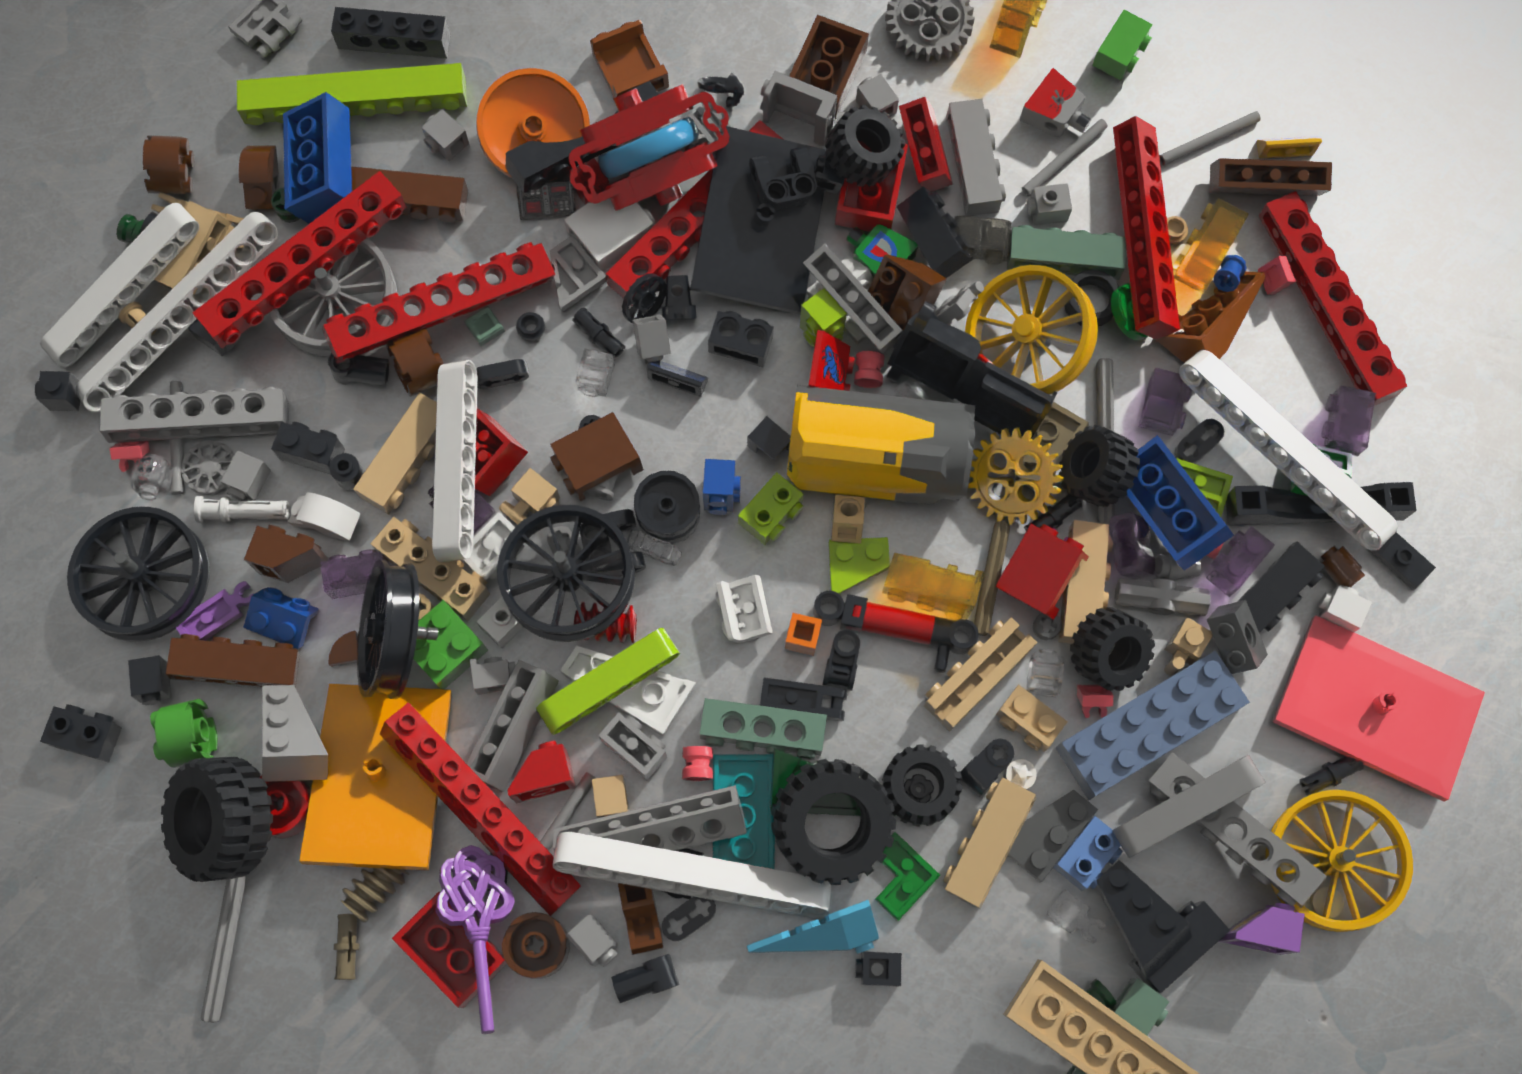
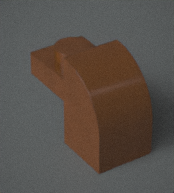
(257, 172)
(641, 918)

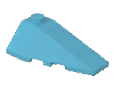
(838, 931)

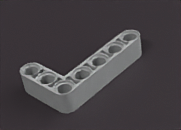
(1189, 806)

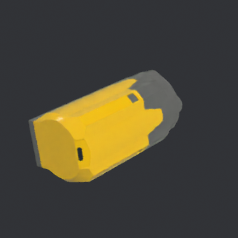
(880, 445)

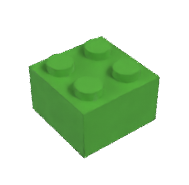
(451, 652)

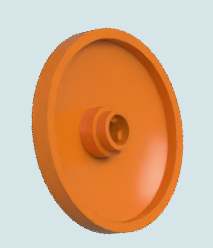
(526, 108)

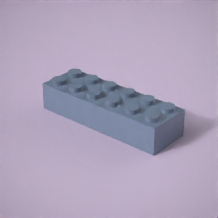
(1152, 725)

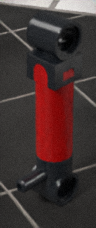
(898, 623)

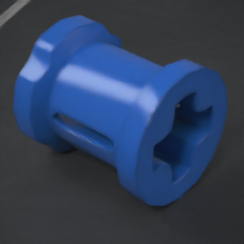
(1228, 276)

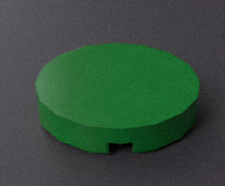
(1123, 312)

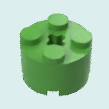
(183, 733)

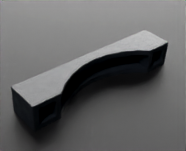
(540, 162)
(1275, 505)

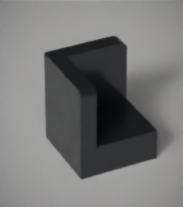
(768, 438)

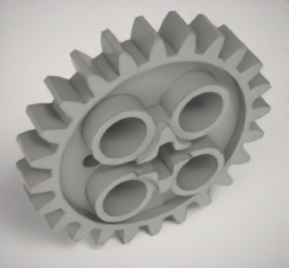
(929, 19)

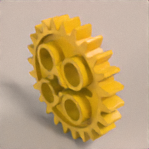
(1014, 450)

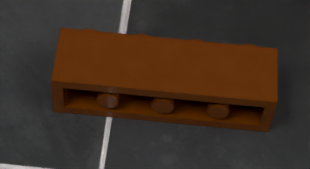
(1270, 177)
(423, 193)
(232, 663)

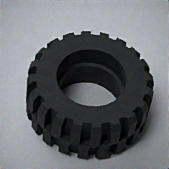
(216, 819)
(855, 855)

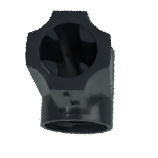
(361, 369)
(652, 977)

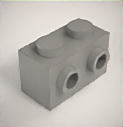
(632, 745)

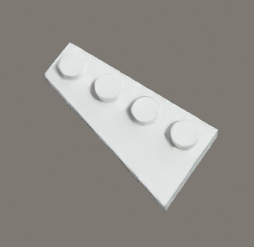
(651, 701)

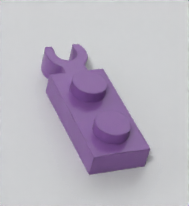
(216, 613)

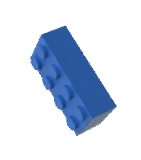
(316, 156)
(1175, 506)

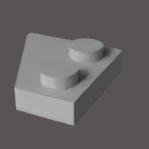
(574, 272)

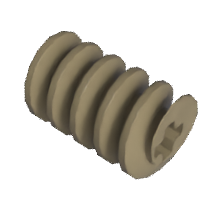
(371, 890)

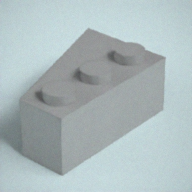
(289, 738)

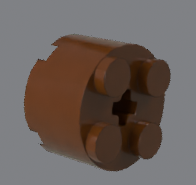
(167, 164)
(415, 361)
(519, 938)

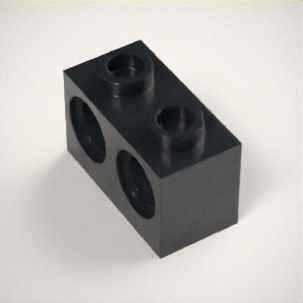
(737, 345)

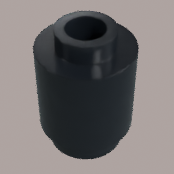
(346, 470)

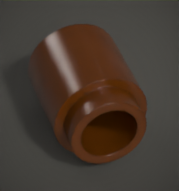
(1342, 566)

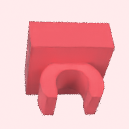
(1277, 275)
(128, 451)
(1094, 696)

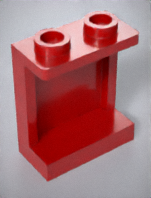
(1041, 569)

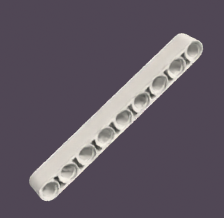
(174, 325)
(1288, 450)
(691, 875)

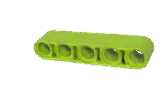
(607, 681)

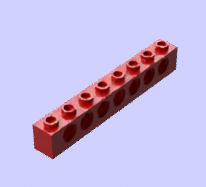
(1146, 228)
(661, 235)
(284, 260)
(1328, 312)
(345, 346)
(478, 808)

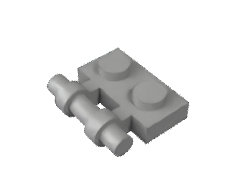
(259, 19)
(958, 305)

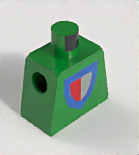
(879, 242)

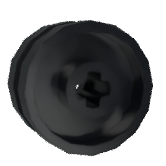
(667, 490)

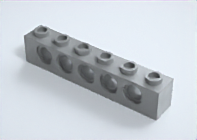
(117, 411)
(673, 823)
(1307, 876)

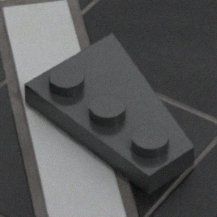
(1050, 834)

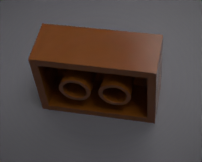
(831, 57)

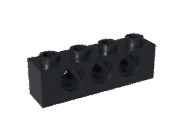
(390, 32)

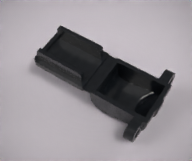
(949, 364)

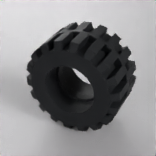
(877, 133)
(1099, 466)
(1128, 657)
(945, 773)

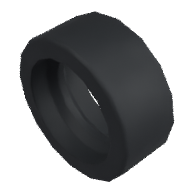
(1098, 279)

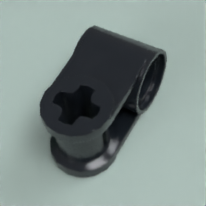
(841, 665)
(984, 769)

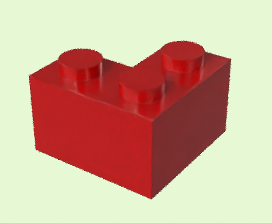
(495, 454)

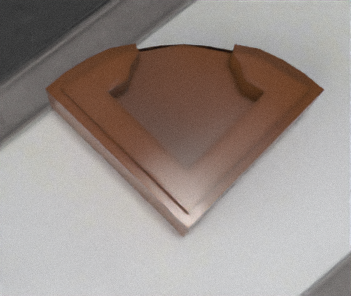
(344, 650)

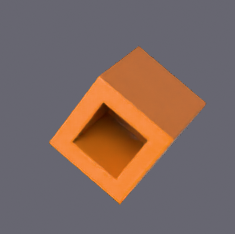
(803, 634)

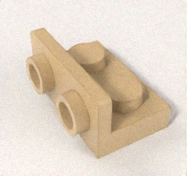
(1031, 719)

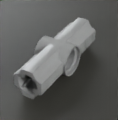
(1162, 596)

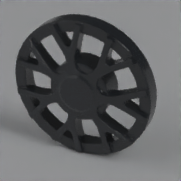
(644, 297)

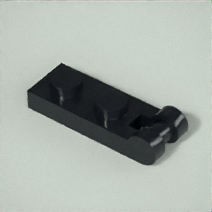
(803, 697)

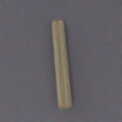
(992, 575)

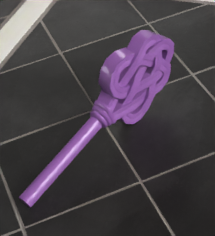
(460, 888)

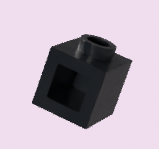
(57, 391)
(149, 680)

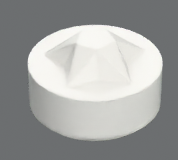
(1021, 773)

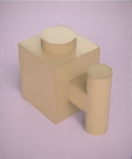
(532, 495)
(1186, 645)

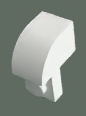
(324, 515)

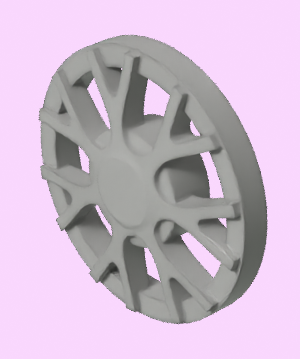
(208, 466)

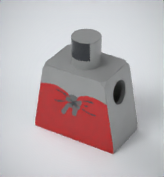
(1055, 106)

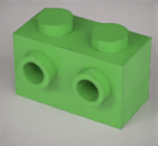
(1123, 44)

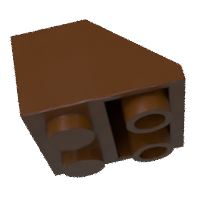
(904, 287)
(282, 555)

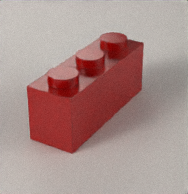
(925, 144)

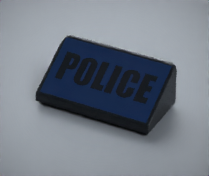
(676, 377)

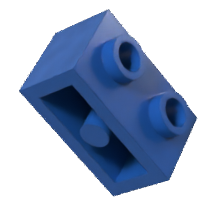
(720, 486)

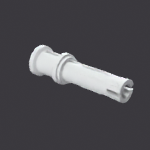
(228, 509)

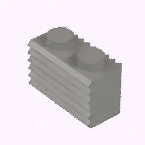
(593, 941)

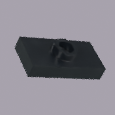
(1404, 561)

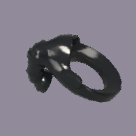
(724, 85)

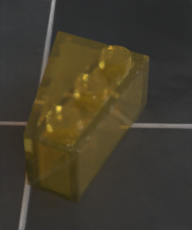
(1015, 25)
(1209, 245)
(932, 586)

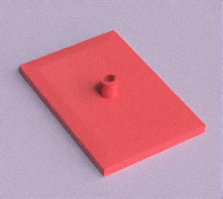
(1379, 708)

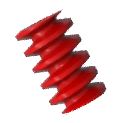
(623, 626)

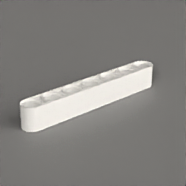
(119, 285)
(455, 461)

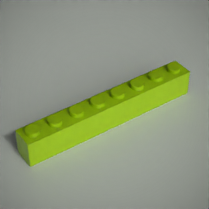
(361, 91)

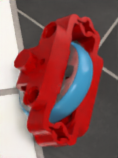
(649, 151)

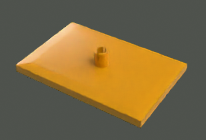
(372, 802)

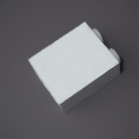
(607, 232)

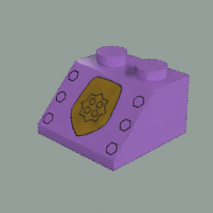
(1270, 930)

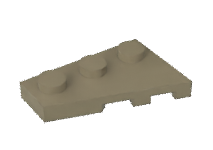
(1058, 429)

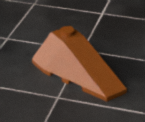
(1214, 320)

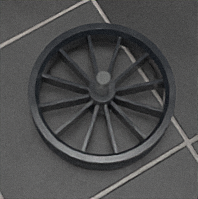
(137, 573)
(566, 573)
(389, 629)

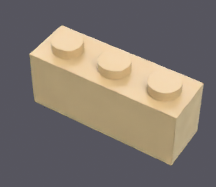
(211, 232)

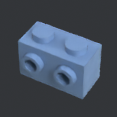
(1089, 855)

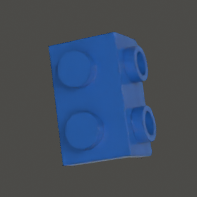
(279, 616)

